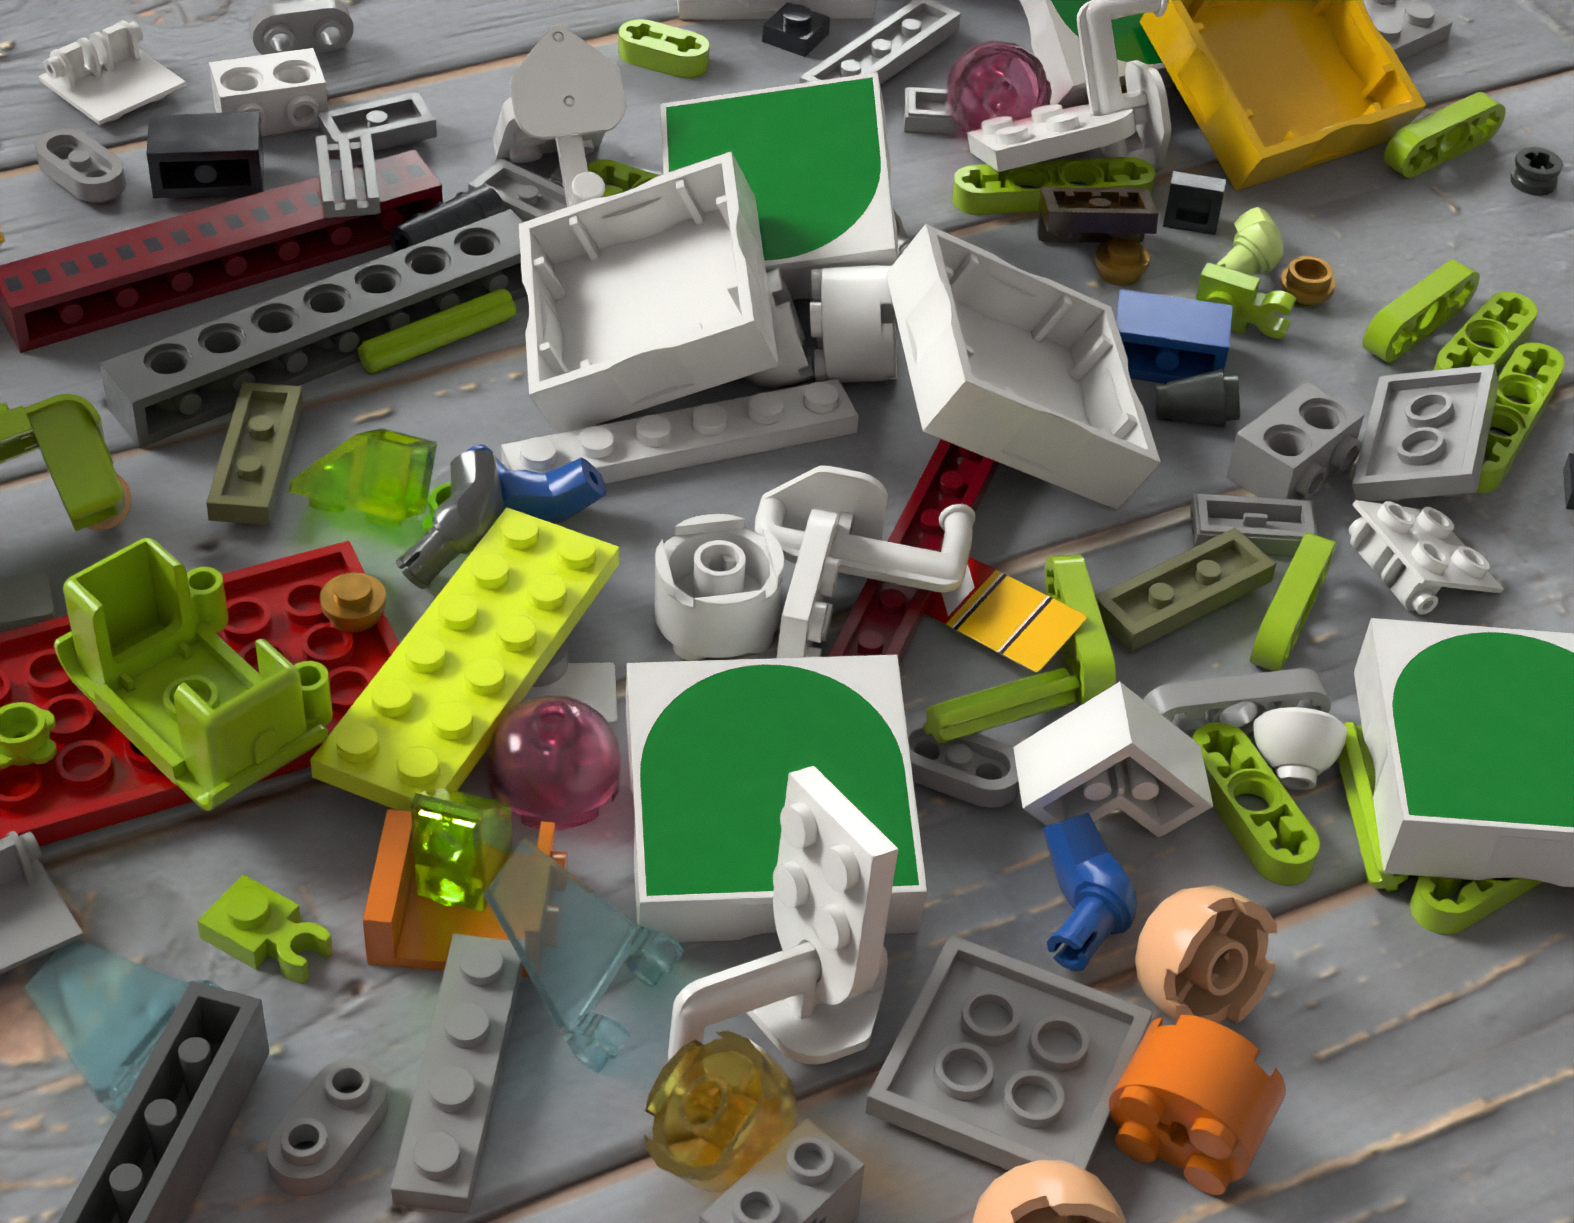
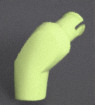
(1256, 245)

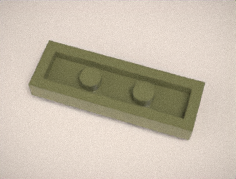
(255, 454)
(1184, 589)

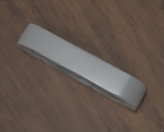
(1203, 700)

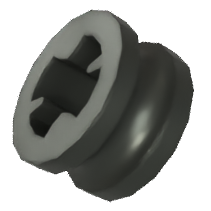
(1536, 171)

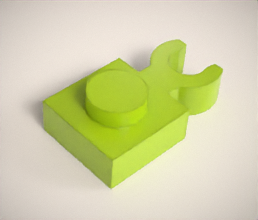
(1249, 305)
(260, 923)

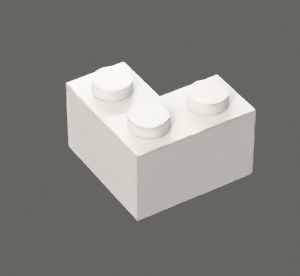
(1110, 758)

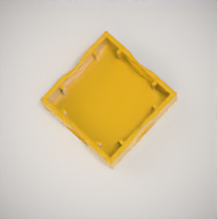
(1283, 81)

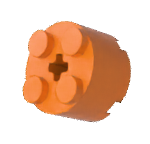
(1196, 1101)

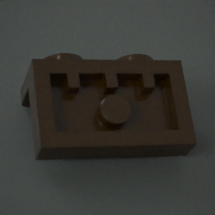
(1095, 214)

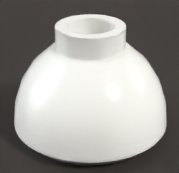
(1299, 744)

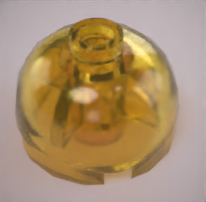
(719, 1111)

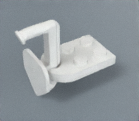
(561, 104)
(1106, 118)
(835, 524)
(831, 921)

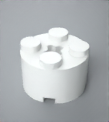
(853, 324)
(718, 588)

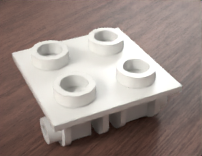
(108, 73)
(1417, 553)

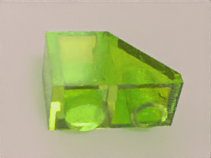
(373, 473)
(459, 845)

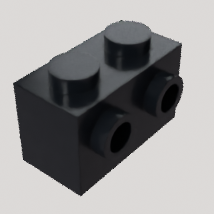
(205, 154)

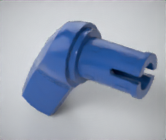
(552, 494)
(1093, 887)

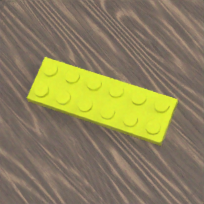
(466, 662)

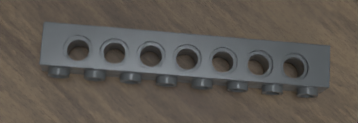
(307, 329)

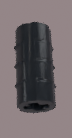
(447, 216)

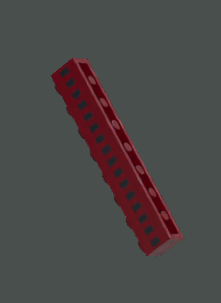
(203, 253)

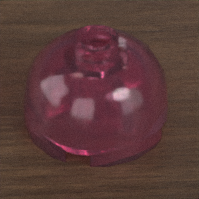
(995, 82)
(554, 762)

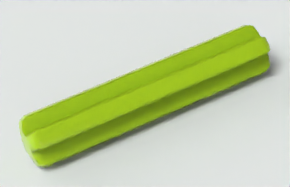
(436, 330)
(1000, 705)
(1359, 784)

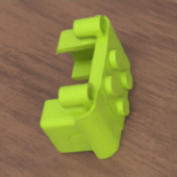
(74, 451)
(173, 687)

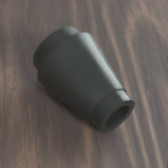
(1200, 399)

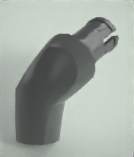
(459, 520)

